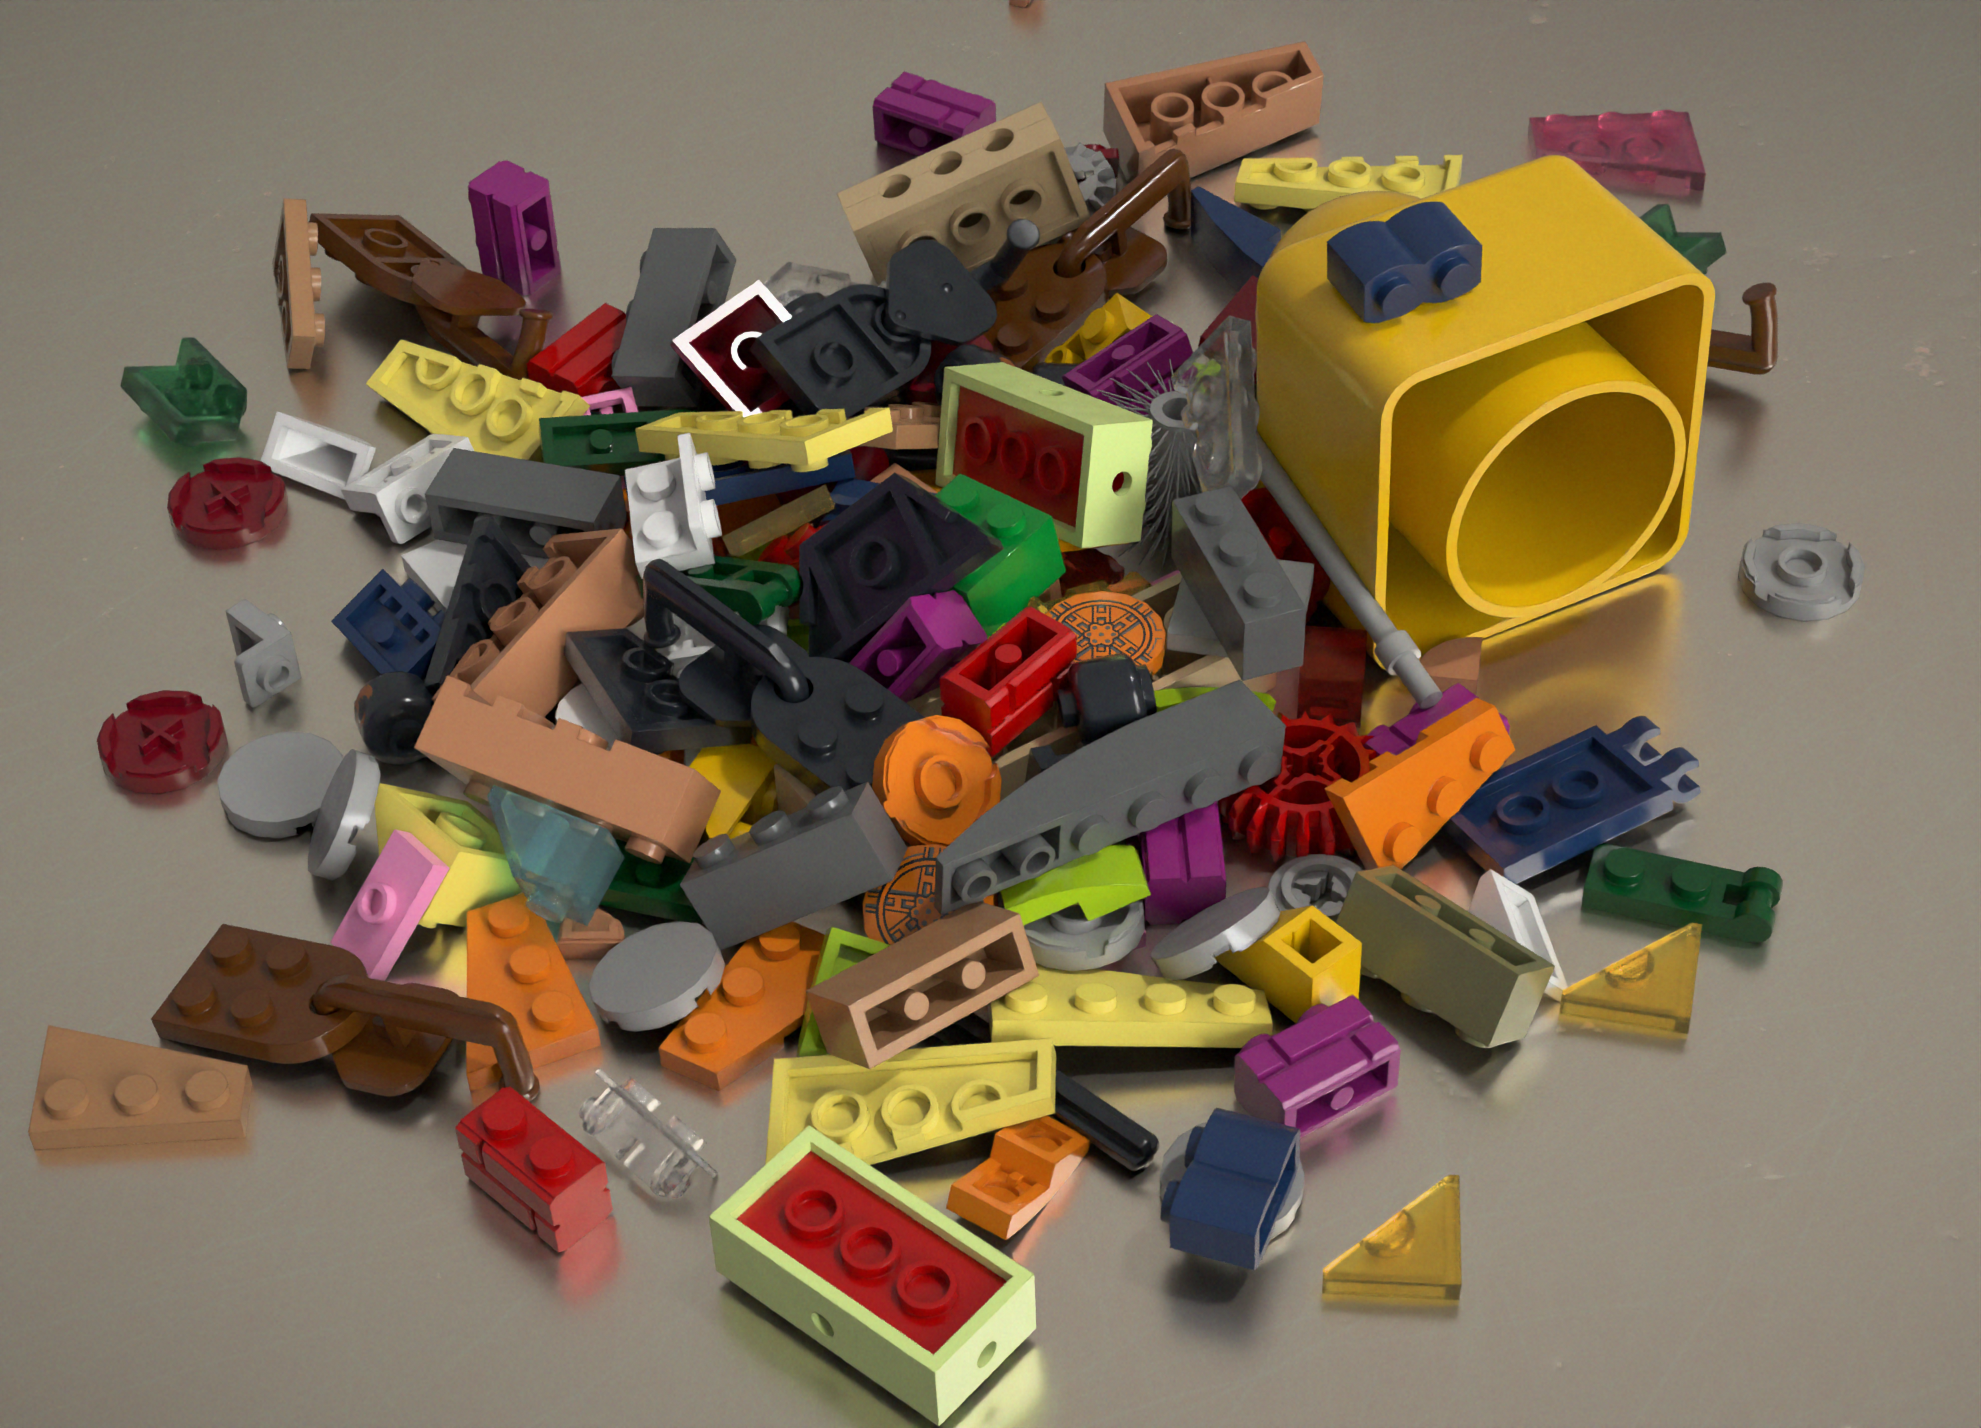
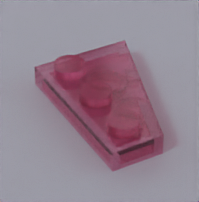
(1636, 142)

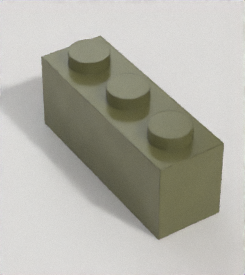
(1444, 957)

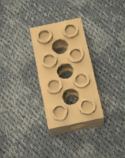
(969, 194)

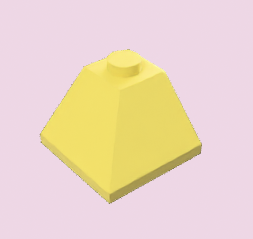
(460, 839)

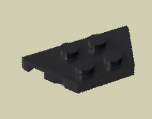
(876, 557)

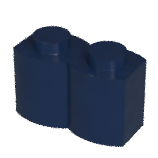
(1404, 261)
(1231, 1187)

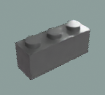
(679, 284)
(523, 498)
(1238, 583)
(793, 864)

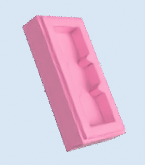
(390, 903)

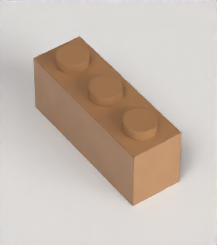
(922, 984)

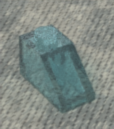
(555, 856)

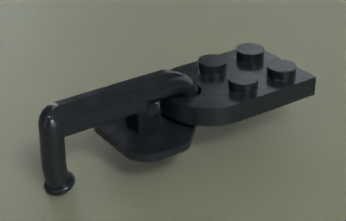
(877, 340)
(804, 711)

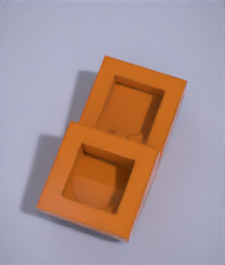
(1020, 1176)

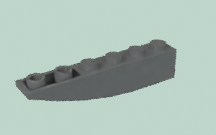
(1114, 791)

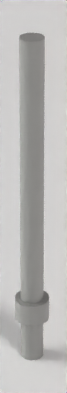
(1394, 646)

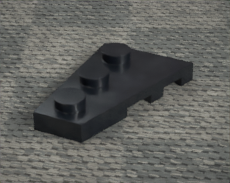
(482, 586)
(641, 694)

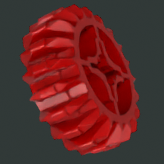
(1292, 809)

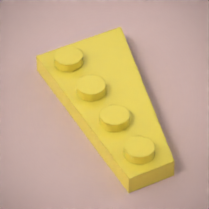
(1304, 185)
(470, 401)
(765, 437)
(1128, 1010)
(912, 1098)

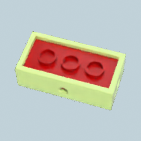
(1047, 450)
(874, 1274)

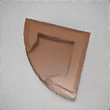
(1454, 663)
(589, 941)

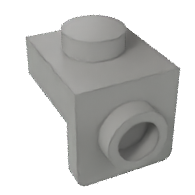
(264, 653)

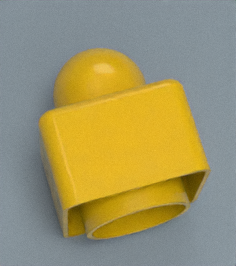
(1500, 438)

